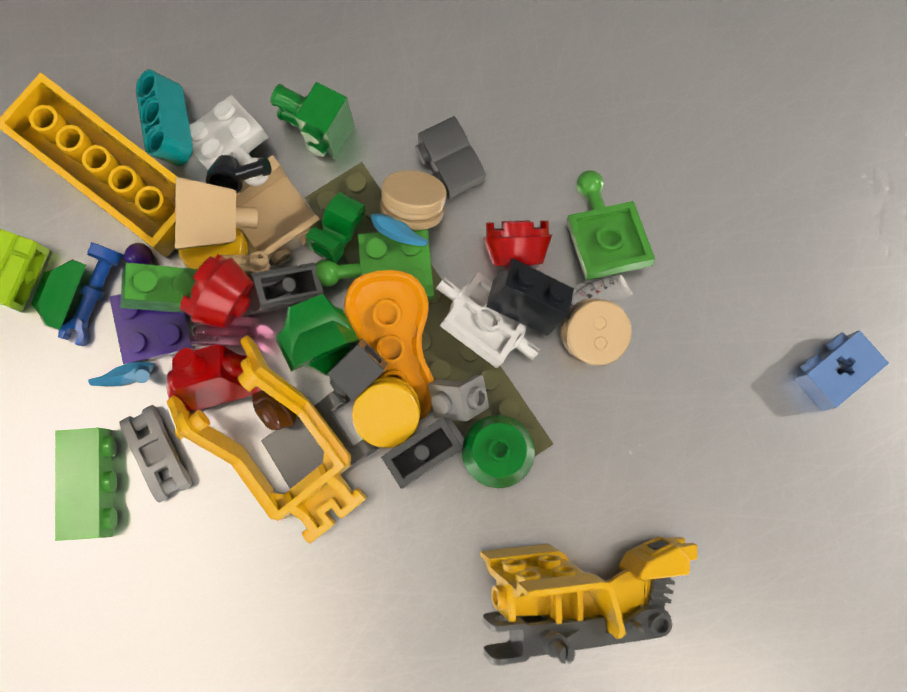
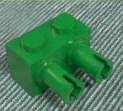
(320, 116)

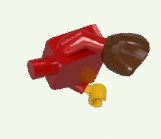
(211, 378)

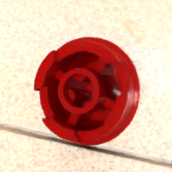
(517, 241)
(218, 293)

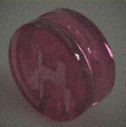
(229, 337)

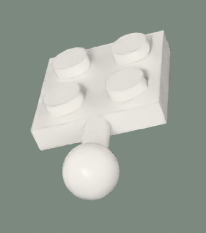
(227, 131)

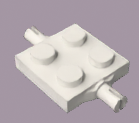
(480, 327)

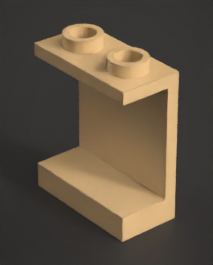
(281, 216)

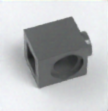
(356, 370)

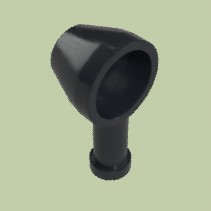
(228, 174)

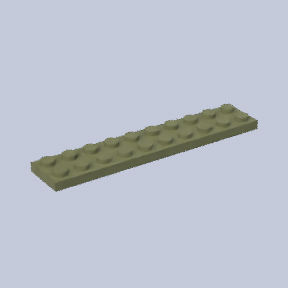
(442, 352)

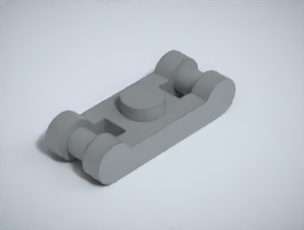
(155, 453)

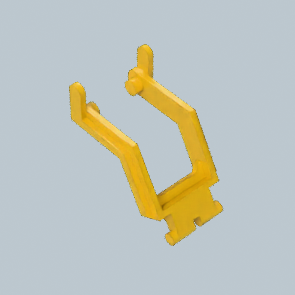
(313, 495)

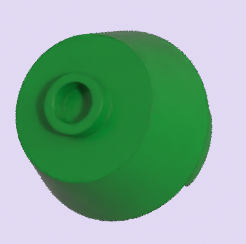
(498, 451)

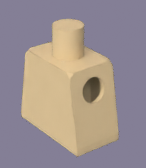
(208, 215)

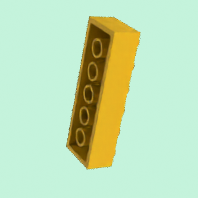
(95, 160)

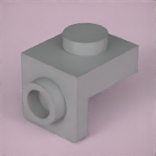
(458, 398)

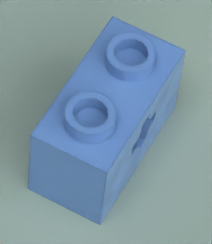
(857, 363)

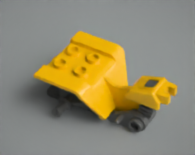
(562, 609)

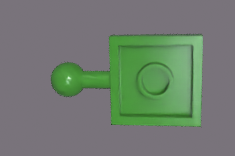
(608, 237)
(381, 254)

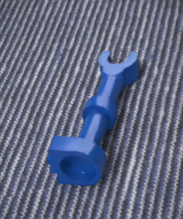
(92, 292)

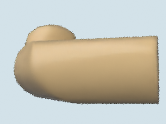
(256, 262)

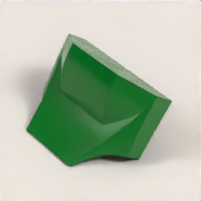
(56, 293)
(313, 332)

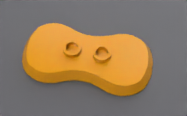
(390, 315)

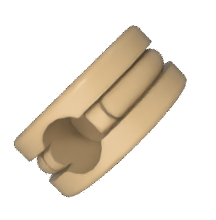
(413, 198)
(596, 331)

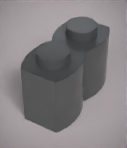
(450, 156)

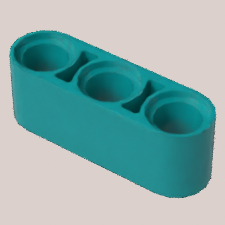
(163, 118)

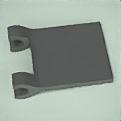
(298, 452)

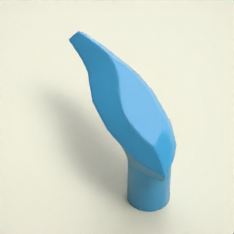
(396, 230)
(124, 375)

